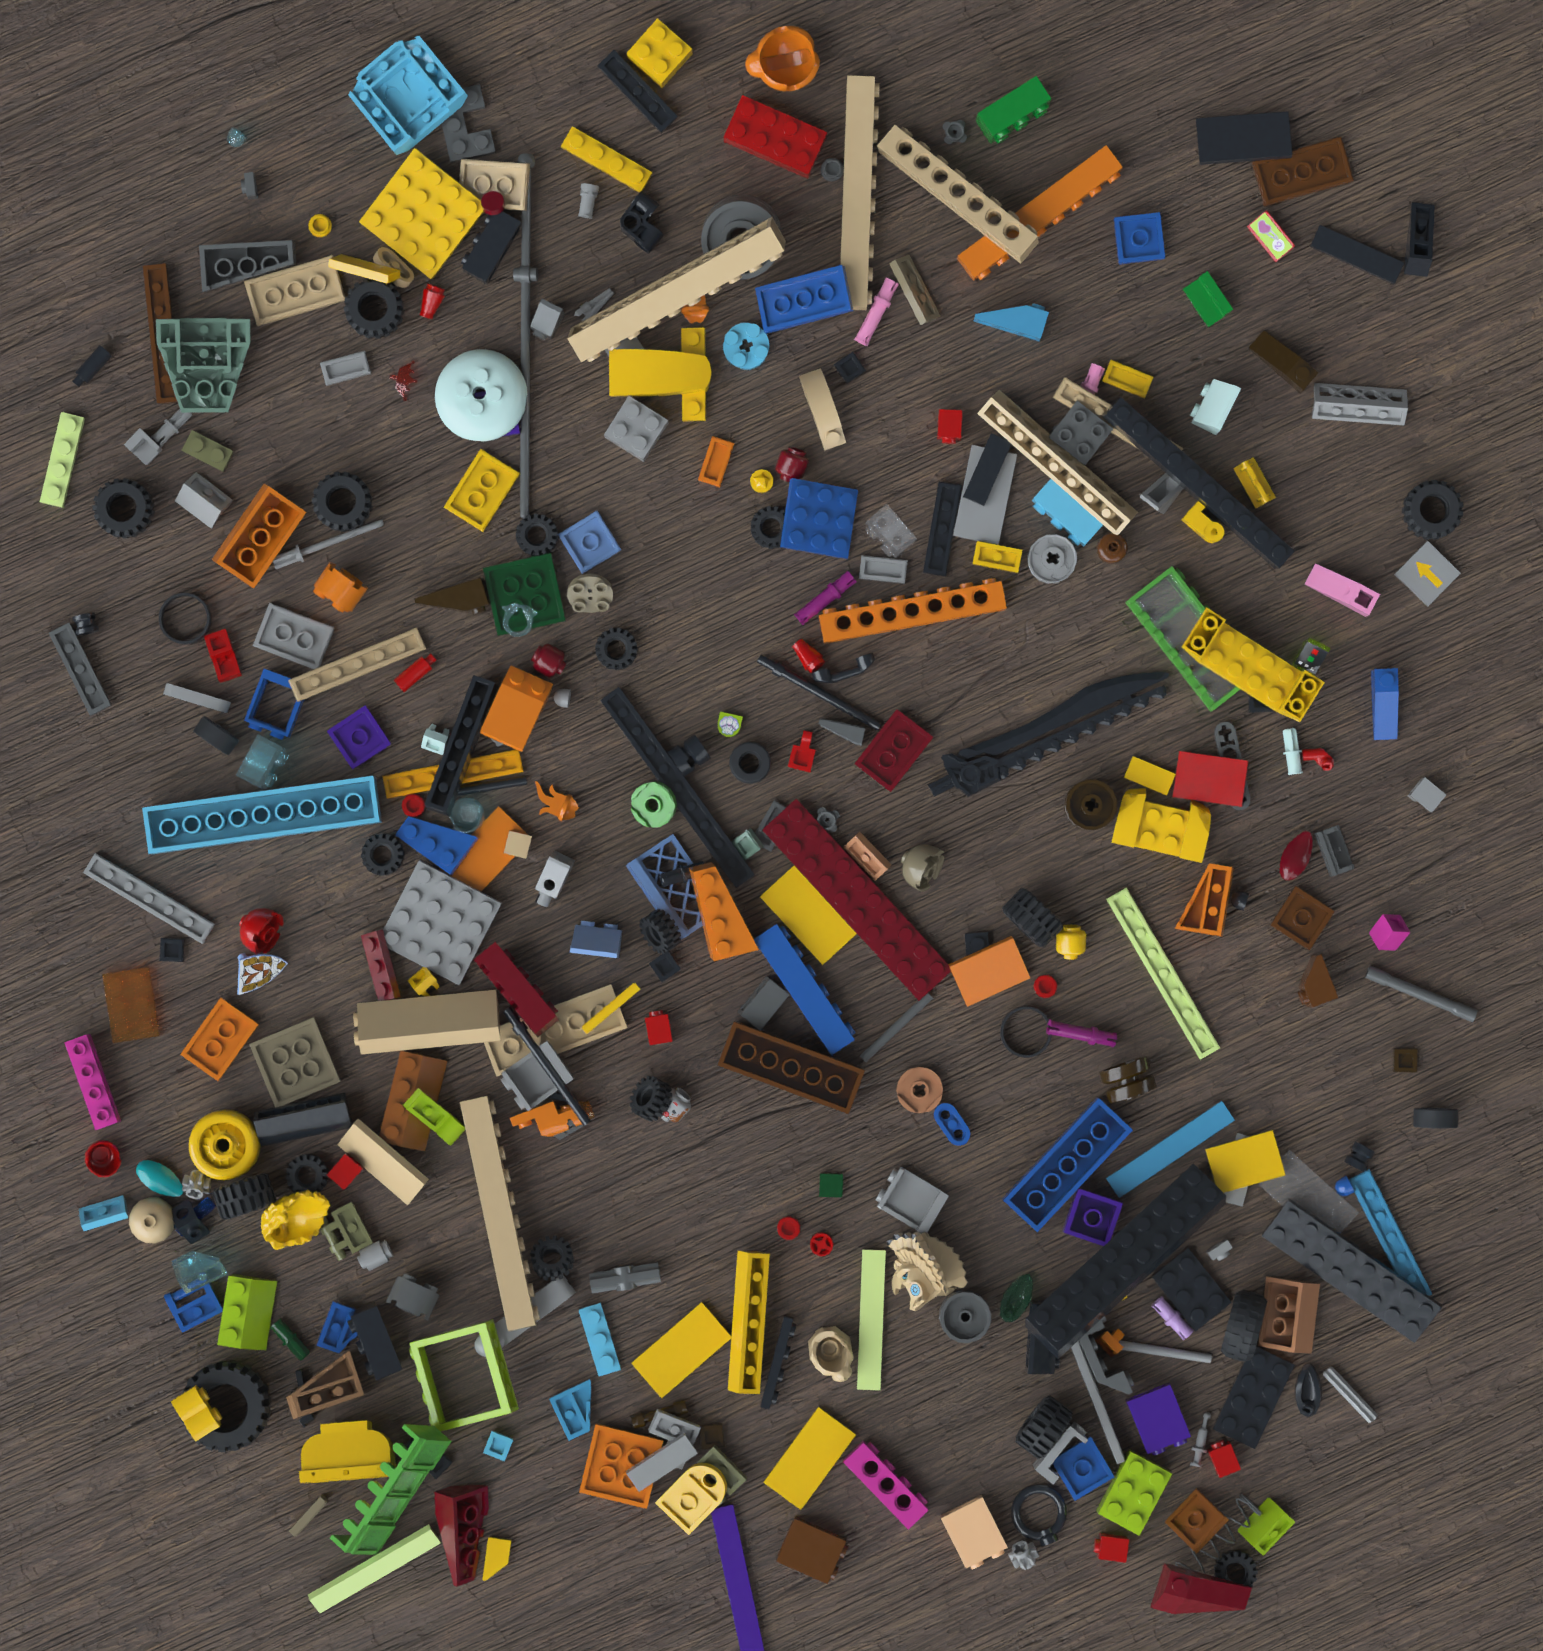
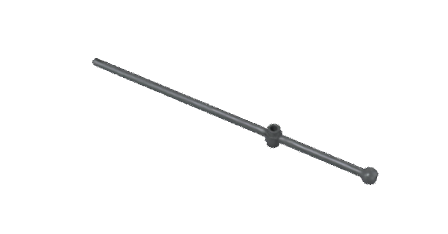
(525, 275)

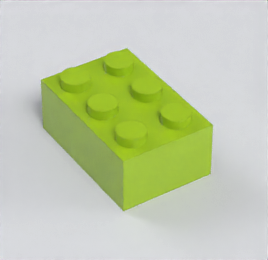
(1134, 1492)

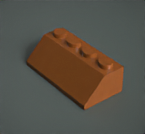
(411, 1073)

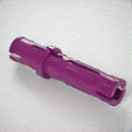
(825, 597)
(1091, 1035)

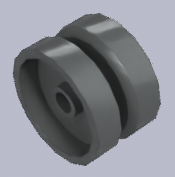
(964, 1302)

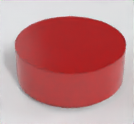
(413, 805)
(1045, 986)
(788, 1228)

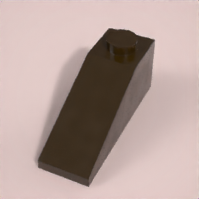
(1283, 361)
(461, 597)

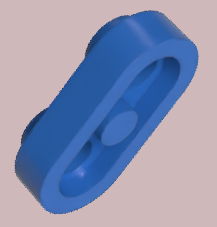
(951, 1124)

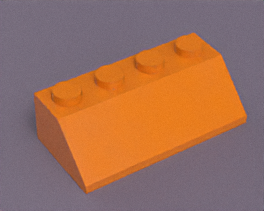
(259, 535)

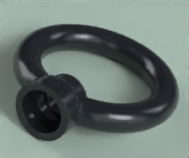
(1047, 1535)

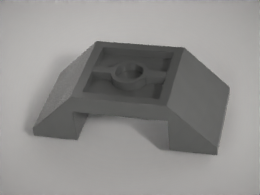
(1115, 1378)

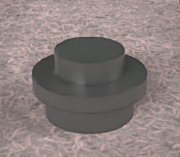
(832, 169)

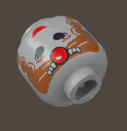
(679, 1106)

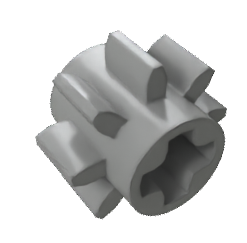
(196, 1184)
(1023, 1555)

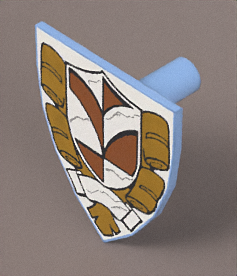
(257, 971)

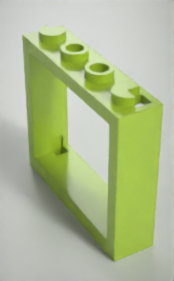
(496, 1365)

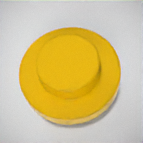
(320, 225)

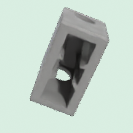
(557, 870)

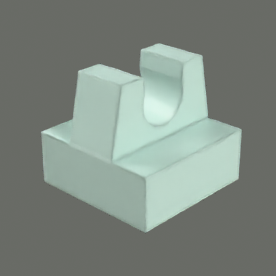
(435, 741)

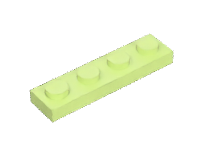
(62, 460)

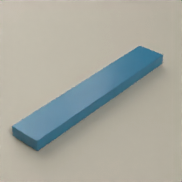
(1170, 1149)
(1387, 1229)

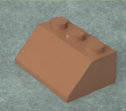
(1289, 1315)

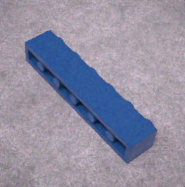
(803, 988)

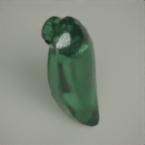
(1016, 1298)

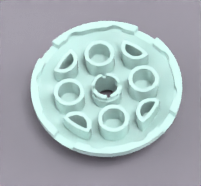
(485, 417)

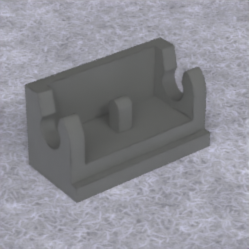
(1334, 851)
(763, 1003)

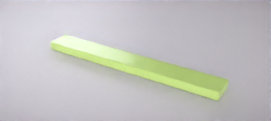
(1163, 973)

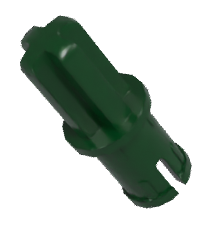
(290, 1339)

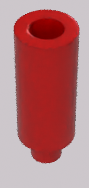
(414, 672)

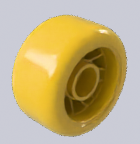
(242, 1139)

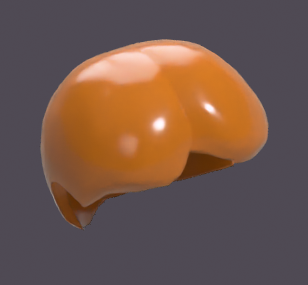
(784, 59)

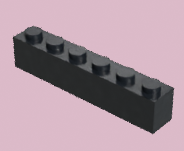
(461, 746)

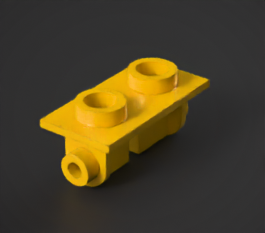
(1254, 482)

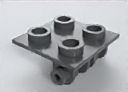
(1080, 432)

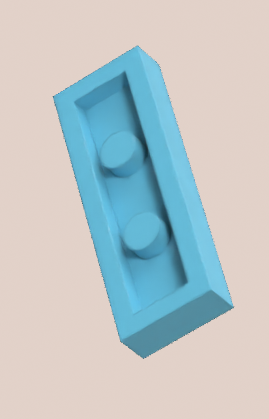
(599, 1339)

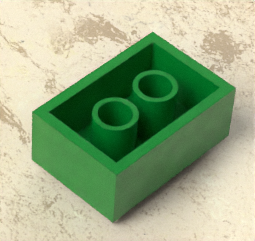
(1013, 111)

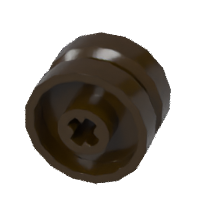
(1104, 805)
(1128, 1082)

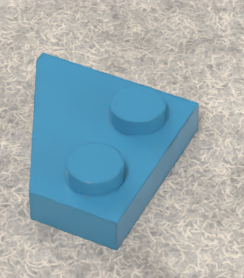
(574, 1409)

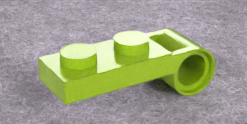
(434, 1116)

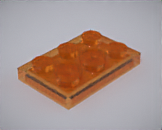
(131, 1005)

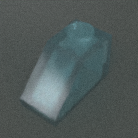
(197, 1270)

